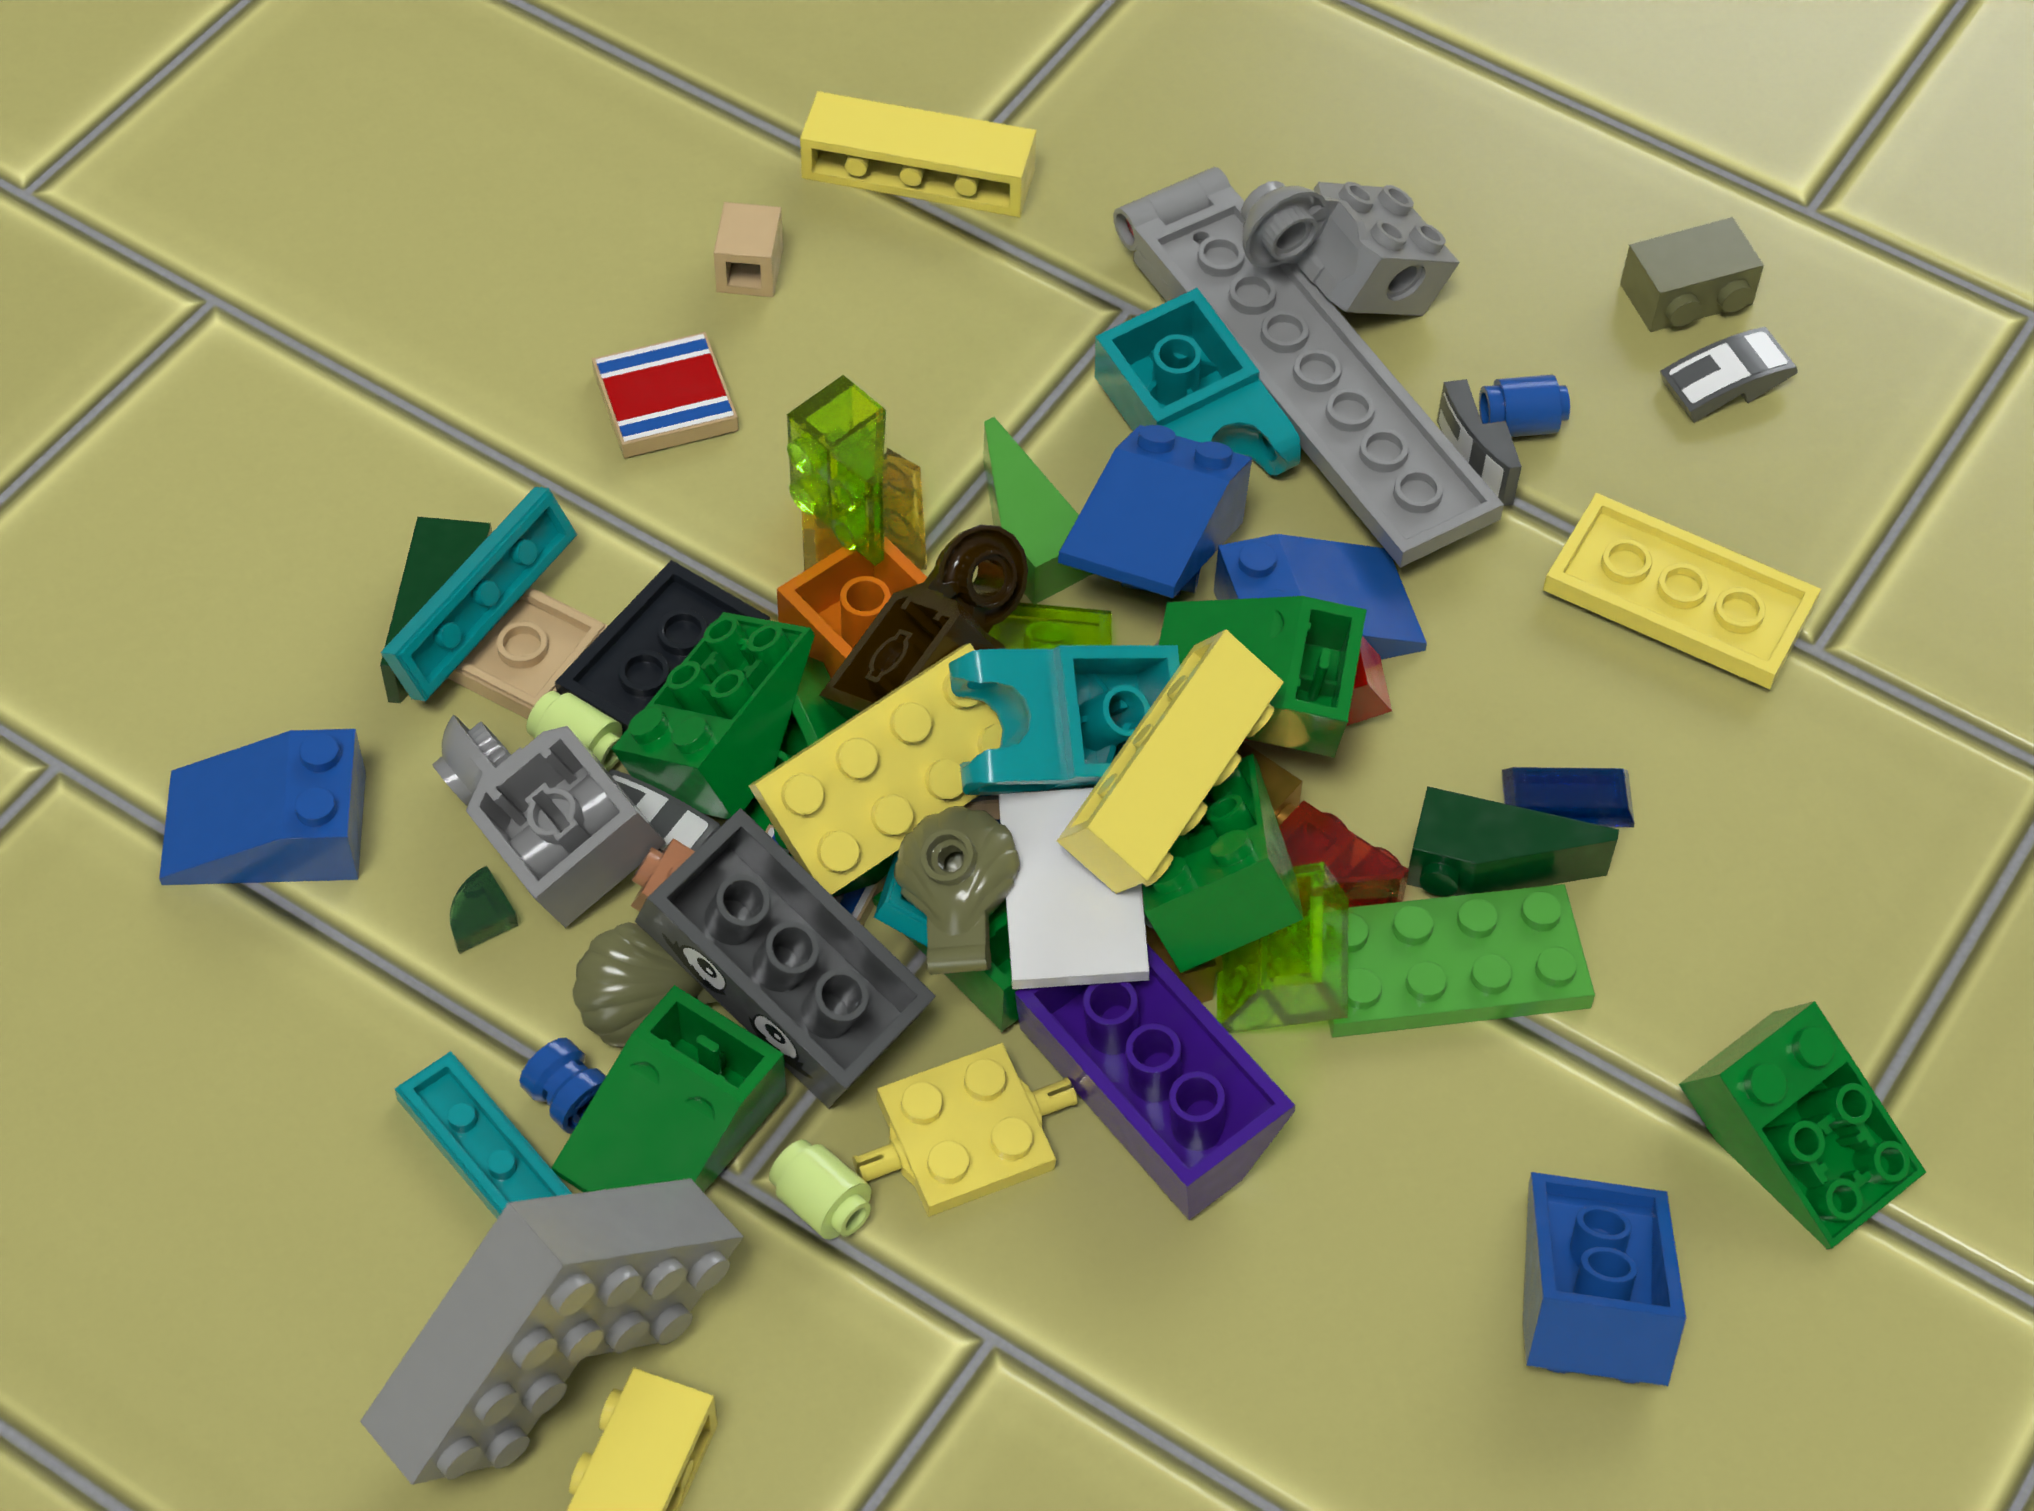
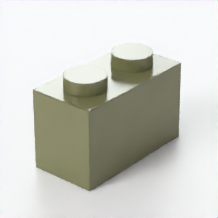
(1691, 274)

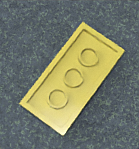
(1682, 590)
(877, 776)

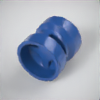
(562, 1080)

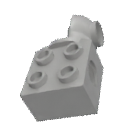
(1351, 241)
(548, 813)

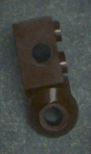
(934, 618)

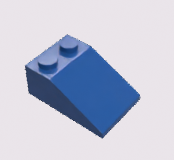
(1159, 510)
(1328, 572)
(268, 812)
(1601, 1280)

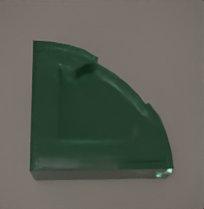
(480, 911)

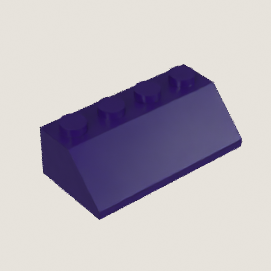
(1160, 1079)

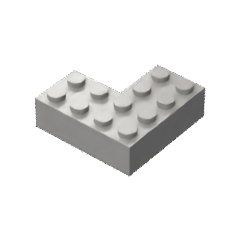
(531, 1303)

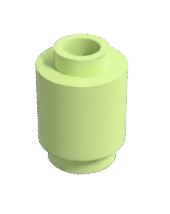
(589, 724)
(821, 1189)

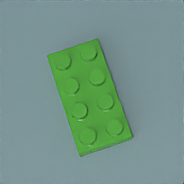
(1463, 960)

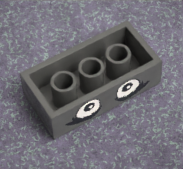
(784, 957)

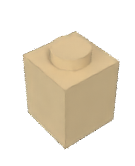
(748, 249)

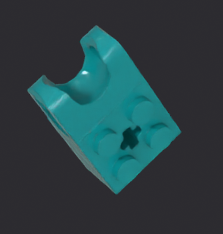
(1193, 376)
(1058, 711)

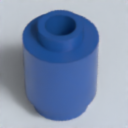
(1526, 403)

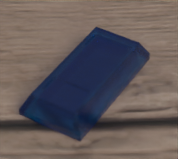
(1581, 794)

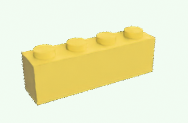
(918, 154)
(1171, 764)
(647, 1448)

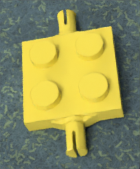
(965, 1129)

